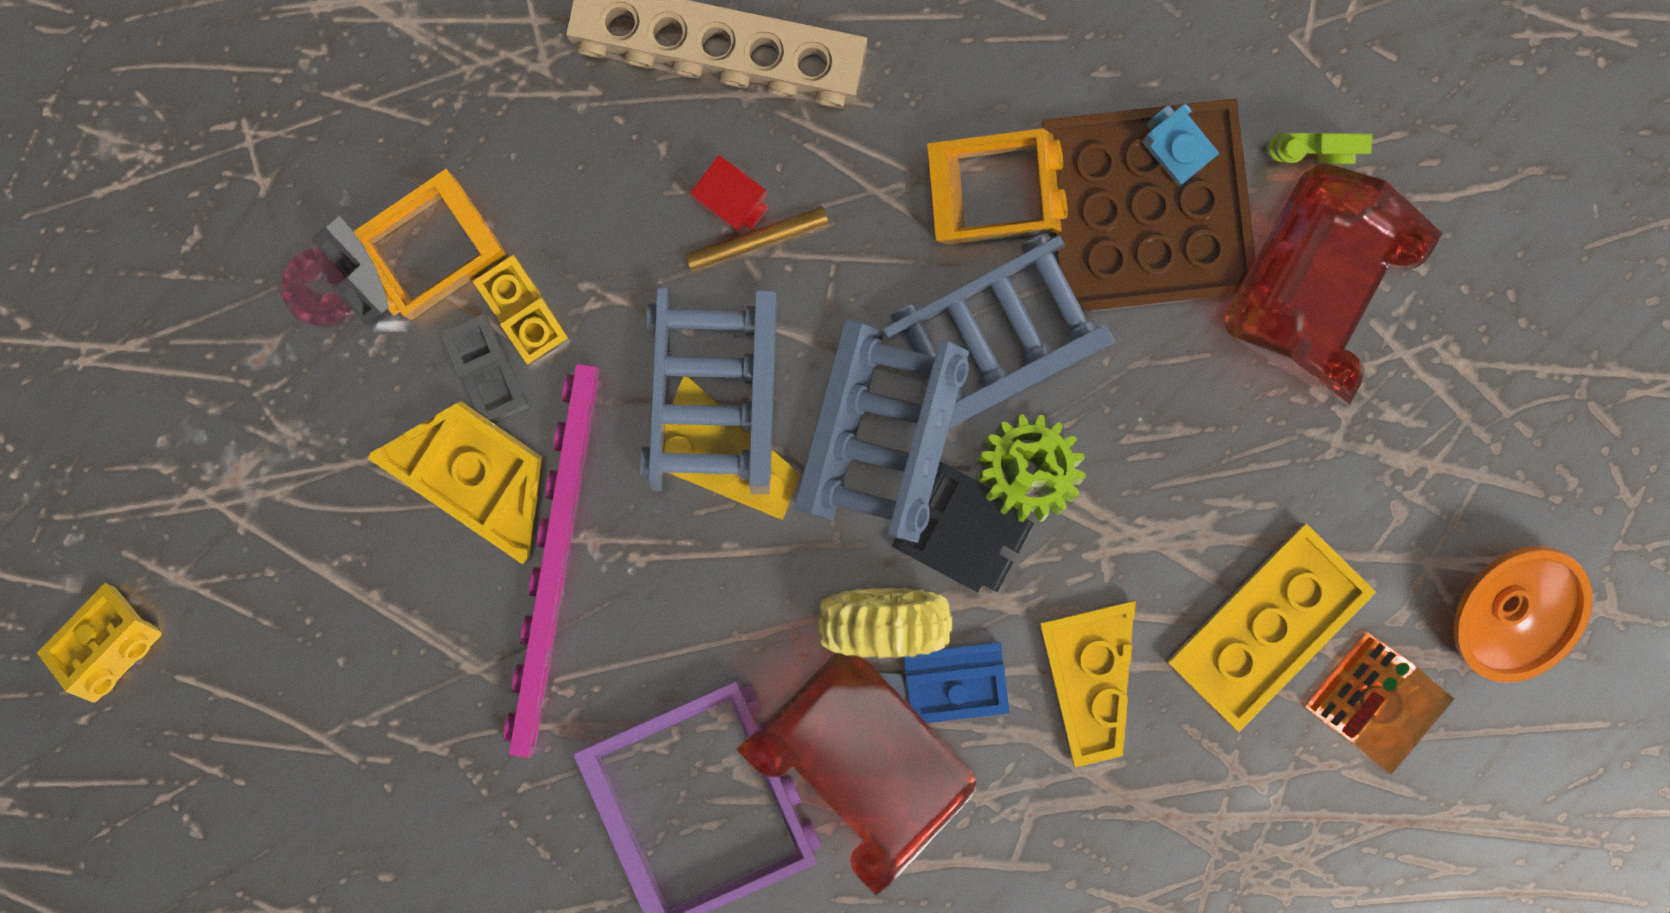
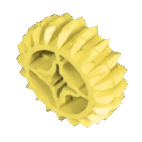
(884, 622)

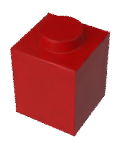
(730, 196)

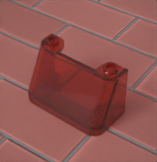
(1323, 271)
(866, 761)

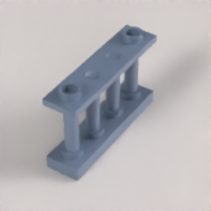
(1040, 358)
(752, 416)
(839, 419)

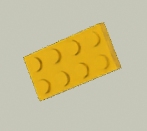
(1271, 627)

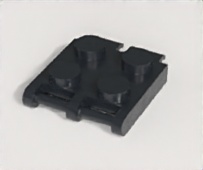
(967, 533)

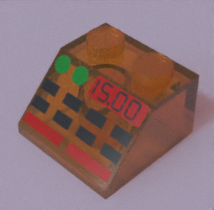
(1378, 703)

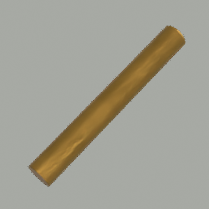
(757, 239)

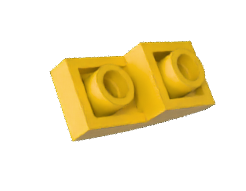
(520, 309)

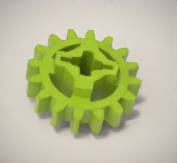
(1013, 456)

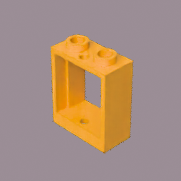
(440, 186)
(947, 188)

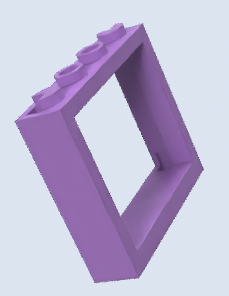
(624, 835)

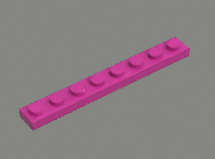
(548, 581)

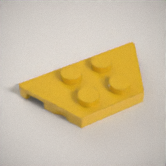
(470, 474)

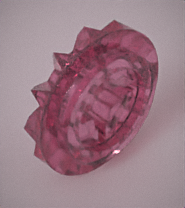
(301, 300)

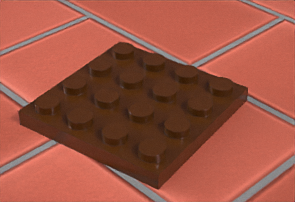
(1133, 229)

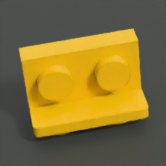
(98, 645)

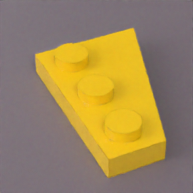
(727, 440)

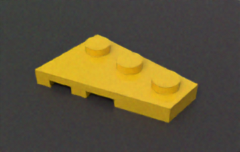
(1090, 677)

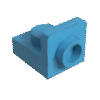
(1178, 143)

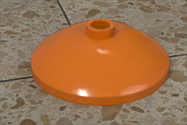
(1522, 614)

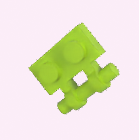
(1328, 147)

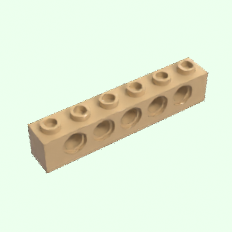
(746, 31)

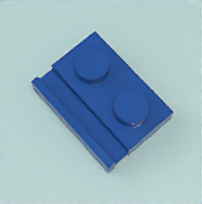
(957, 683)

